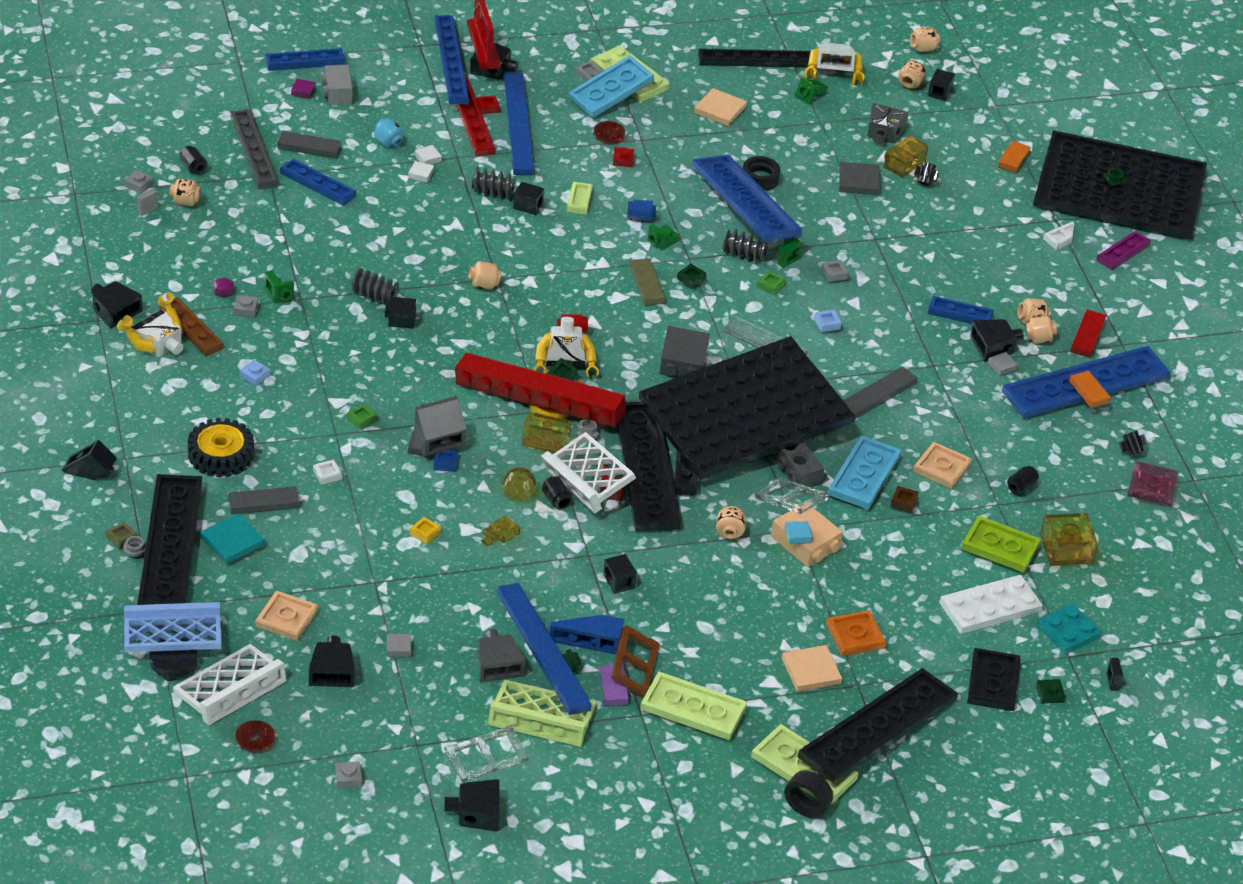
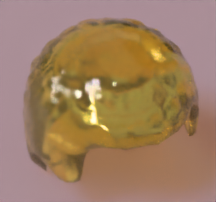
(518, 483)

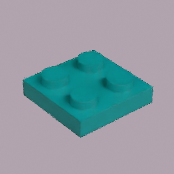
(1069, 628)

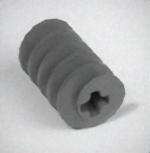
(493, 183)
(745, 246)
(374, 289)

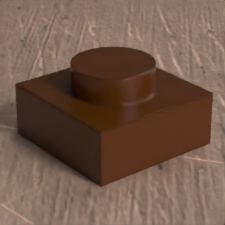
(904, 499)

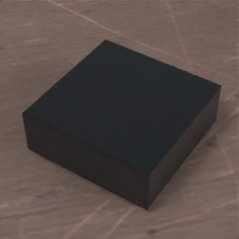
(1114, 674)

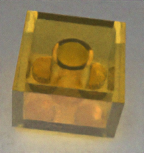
(1068, 539)

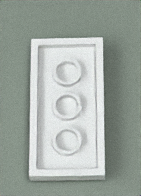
(990, 604)

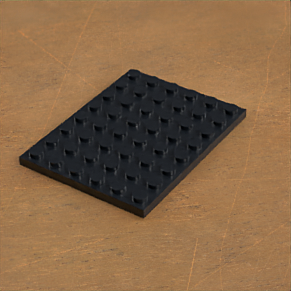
(1158, 190)
(746, 407)

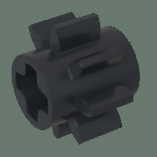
(926, 173)
(1133, 443)

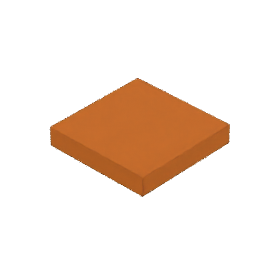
(856, 633)

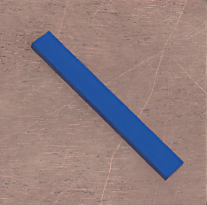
(451, 59)
(518, 124)
(544, 649)

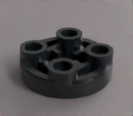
(173, 663)

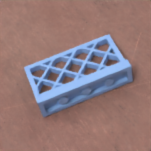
(169, 618)

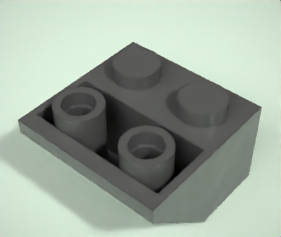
(439, 426)

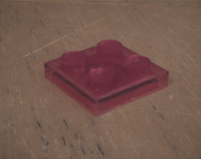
(1152, 483)

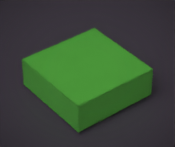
(771, 282)
(362, 417)

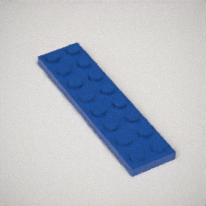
(747, 198)
(1113, 373)

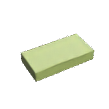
(579, 198)

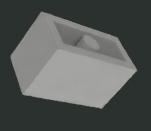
(337, 84)

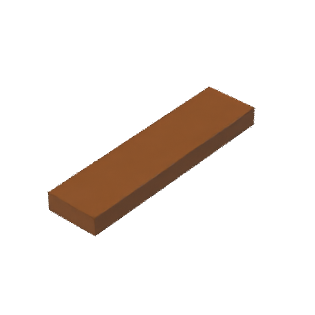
(196, 330)

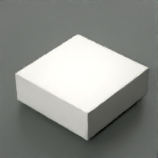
(428, 155)
(421, 171)
(327, 472)

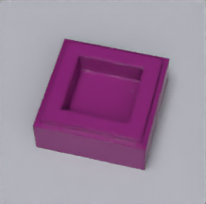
(303, 88)

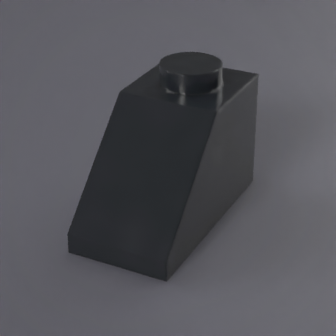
(91, 462)

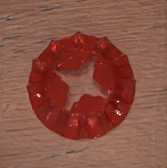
(601, 131)
(247, 731)

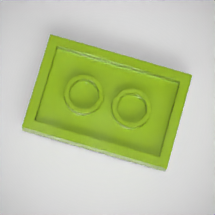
(1001, 544)

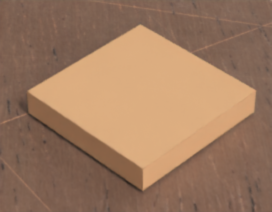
(720, 107)
(942, 465)
(286, 615)
(811, 668)

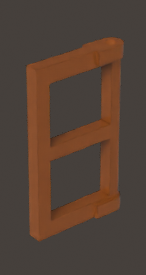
(621, 654)

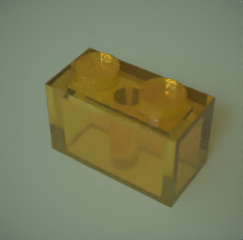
(905, 156)
(545, 432)

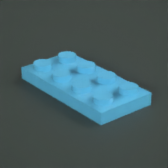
(611, 86)
(864, 472)

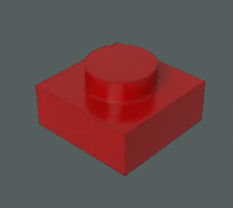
(623, 157)

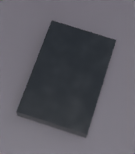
(993, 679)

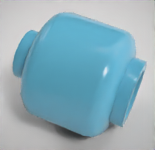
(388, 132)

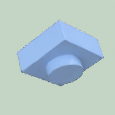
(827, 320)
(254, 372)

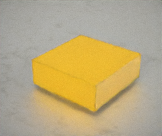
(425, 530)

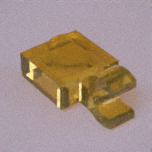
(501, 529)

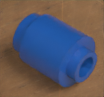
(641, 210)

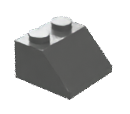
(684, 351)

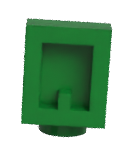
(808, 88)
(662, 237)
(789, 252)
(276, 289)

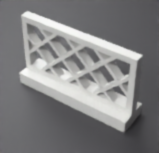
(575, 480)
(236, 692)

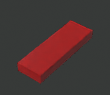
(1088, 333)

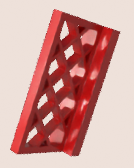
(482, 36)

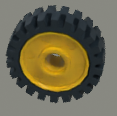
(220, 447)

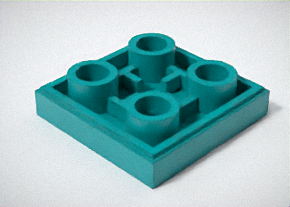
(232, 538)

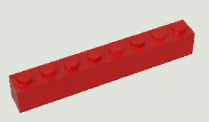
(540, 389)

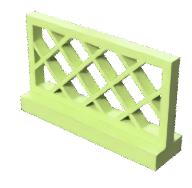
(538, 721)

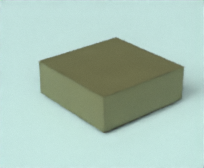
(119, 534)

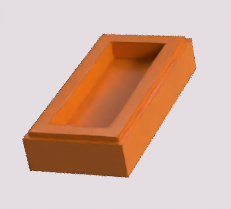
(1014, 156)
(1090, 389)

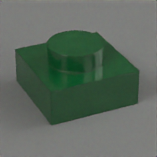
(691, 275)
(563, 370)
(1050, 691)

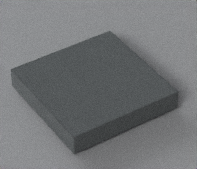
(859, 178)

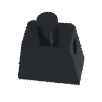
(506, 64)
(115, 302)
(994, 337)
(332, 664)
(477, 805)

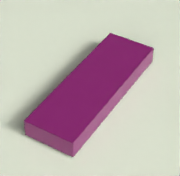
(1123, 250)

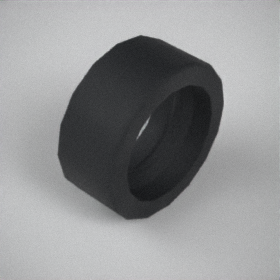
(763, 164)
(800, 802)

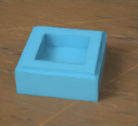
(798, 532)

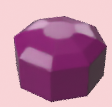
(223, 287)

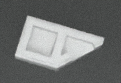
(1060, 236)

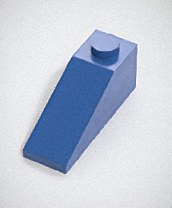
(592, 632)

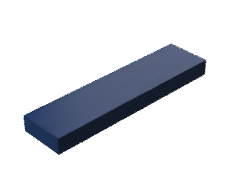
(304, 59)
(318, 182)

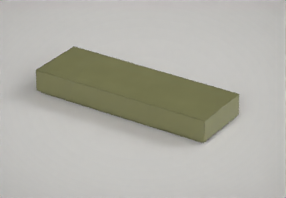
(647, 281)

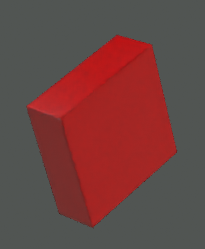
(488, 104)

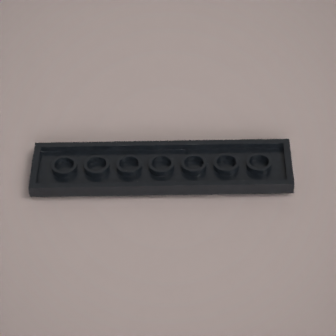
(646, 455)
(170, 540)
(877, 725)

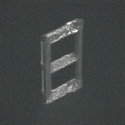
(819, 496)
(492, 766)

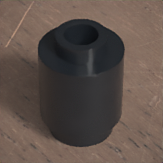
(193, 159)
(1023, 480)
(557, 492)

